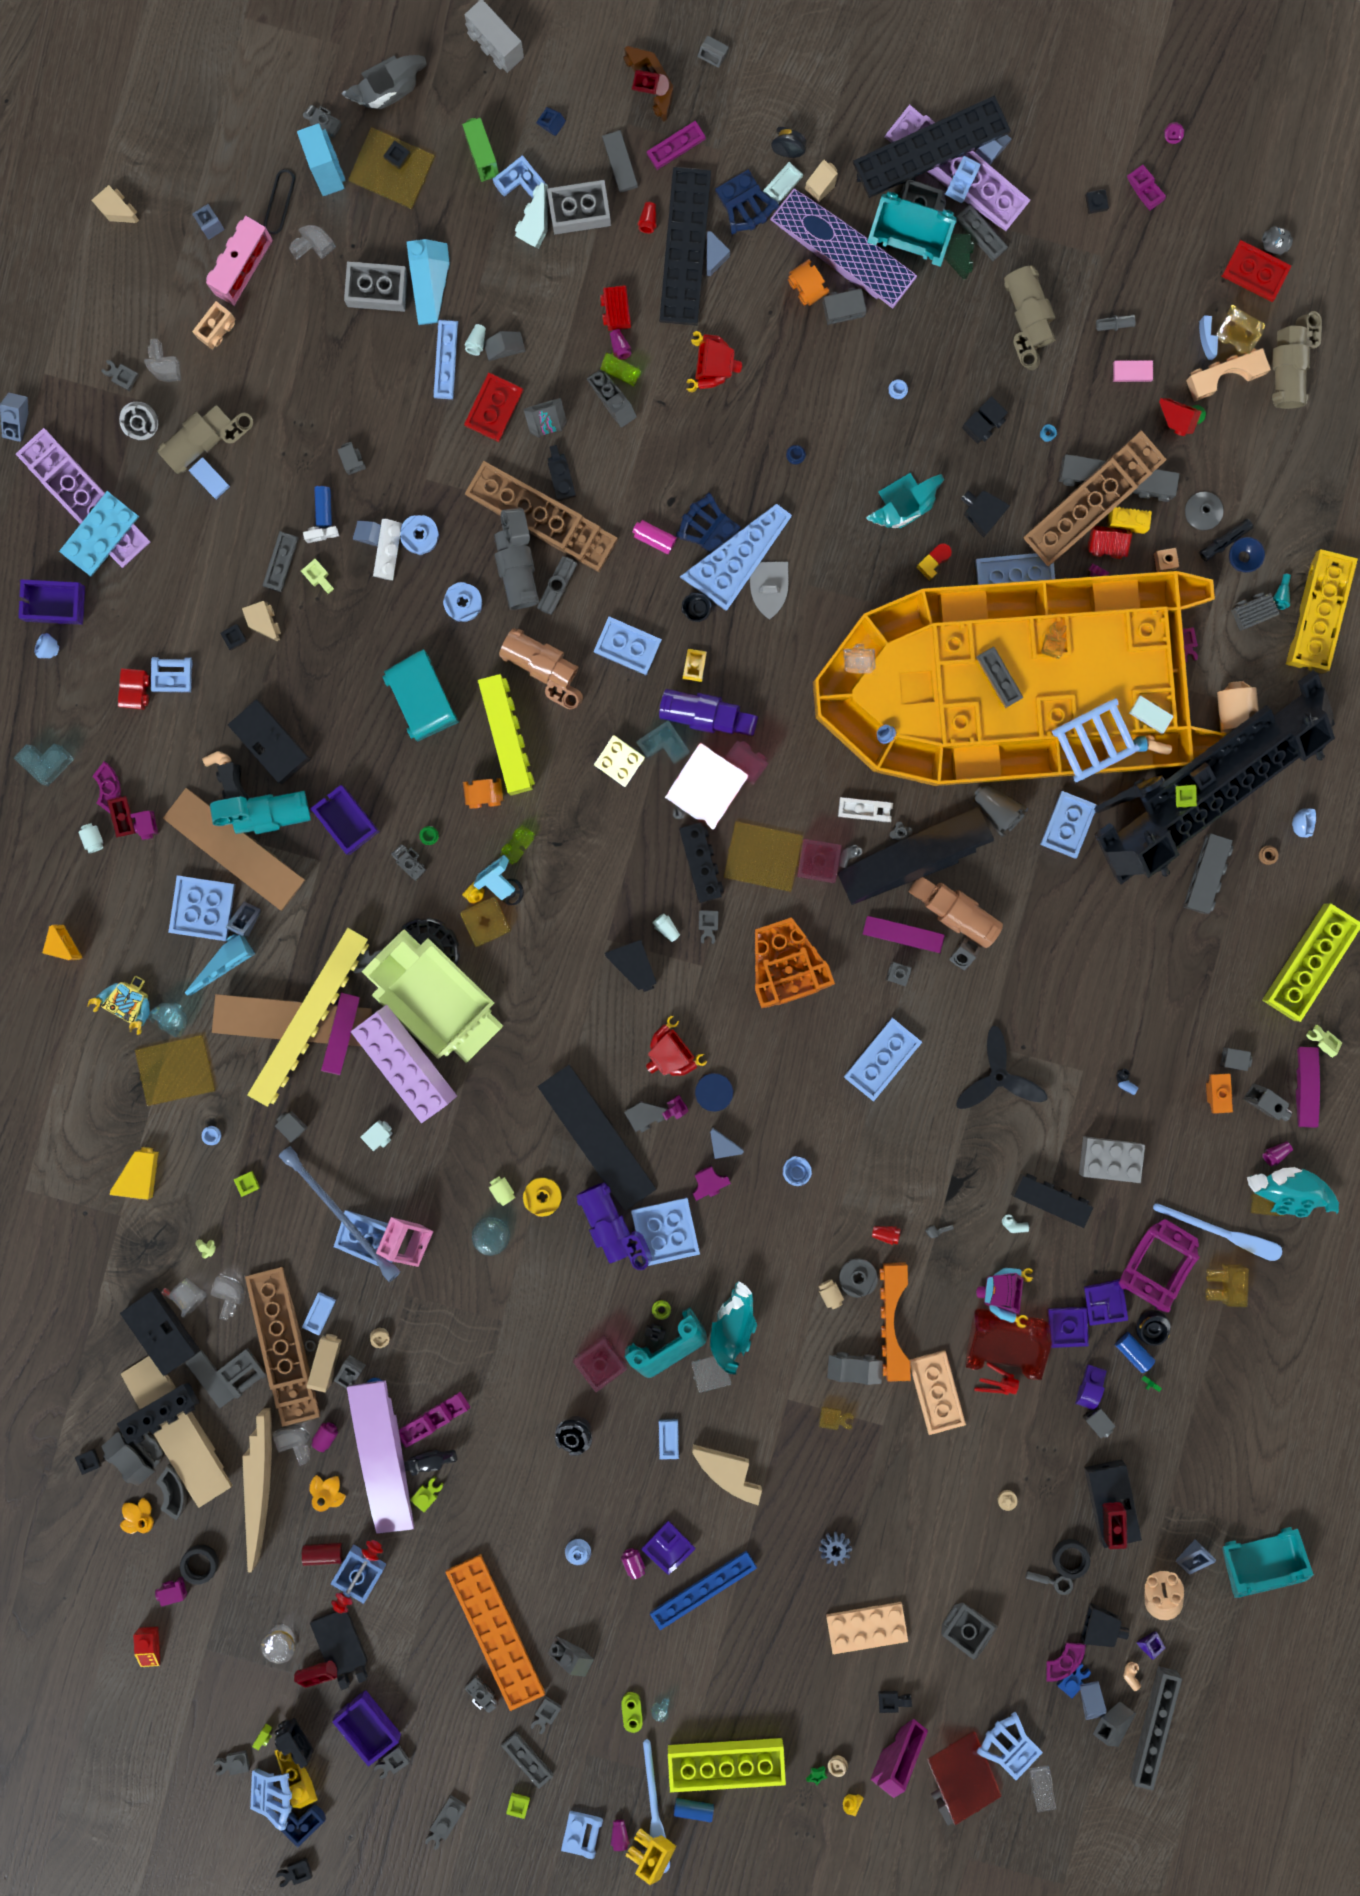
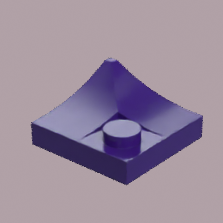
(1105, 1303)
(668, 1548)

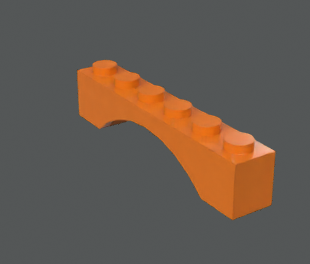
(894, 1282)

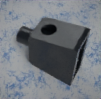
(983, 510)
(1102, 1627)

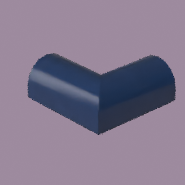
(301, 1828)

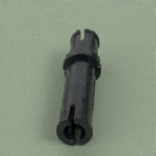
(1220, 544)

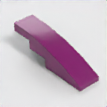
(903, 934)
(340, 1034)
(1308, 1087)
(433, 1419)

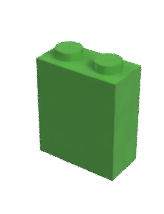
(480, 149)

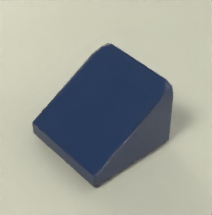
(551, 121)

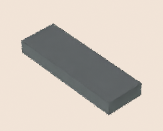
(619, 161)
(981, 232)
(280, 561)
(999, 677)
(207, 1376)
(527, 1760)

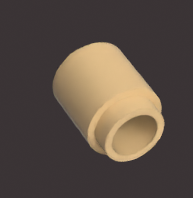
(831, 1294)

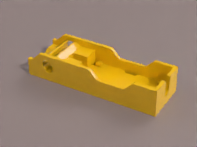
(1322, 613)

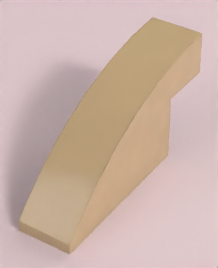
(728, 1472)

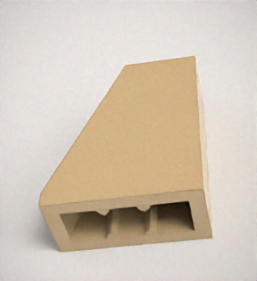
(324, 1363)

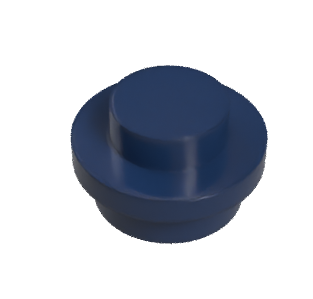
(795, 454)

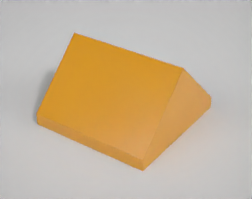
(60, 944)

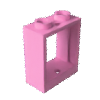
(394, 1237)

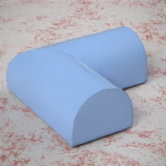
(515, 174)

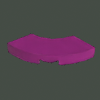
(108, 784)
(1066, 1663)

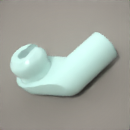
(1014, 1227)

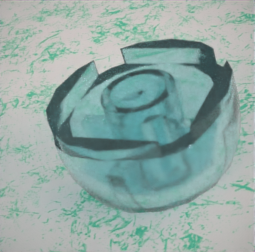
(170, 1018)
(490, 1236)

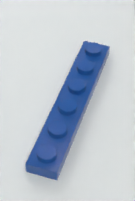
(703, 1590)

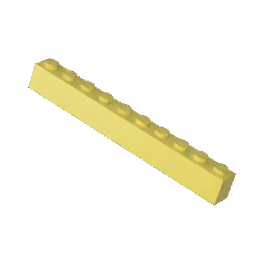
(307, 1017)

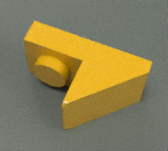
(694, 665)

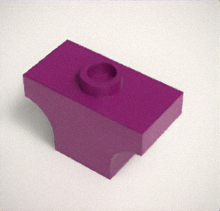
(709, 1183)

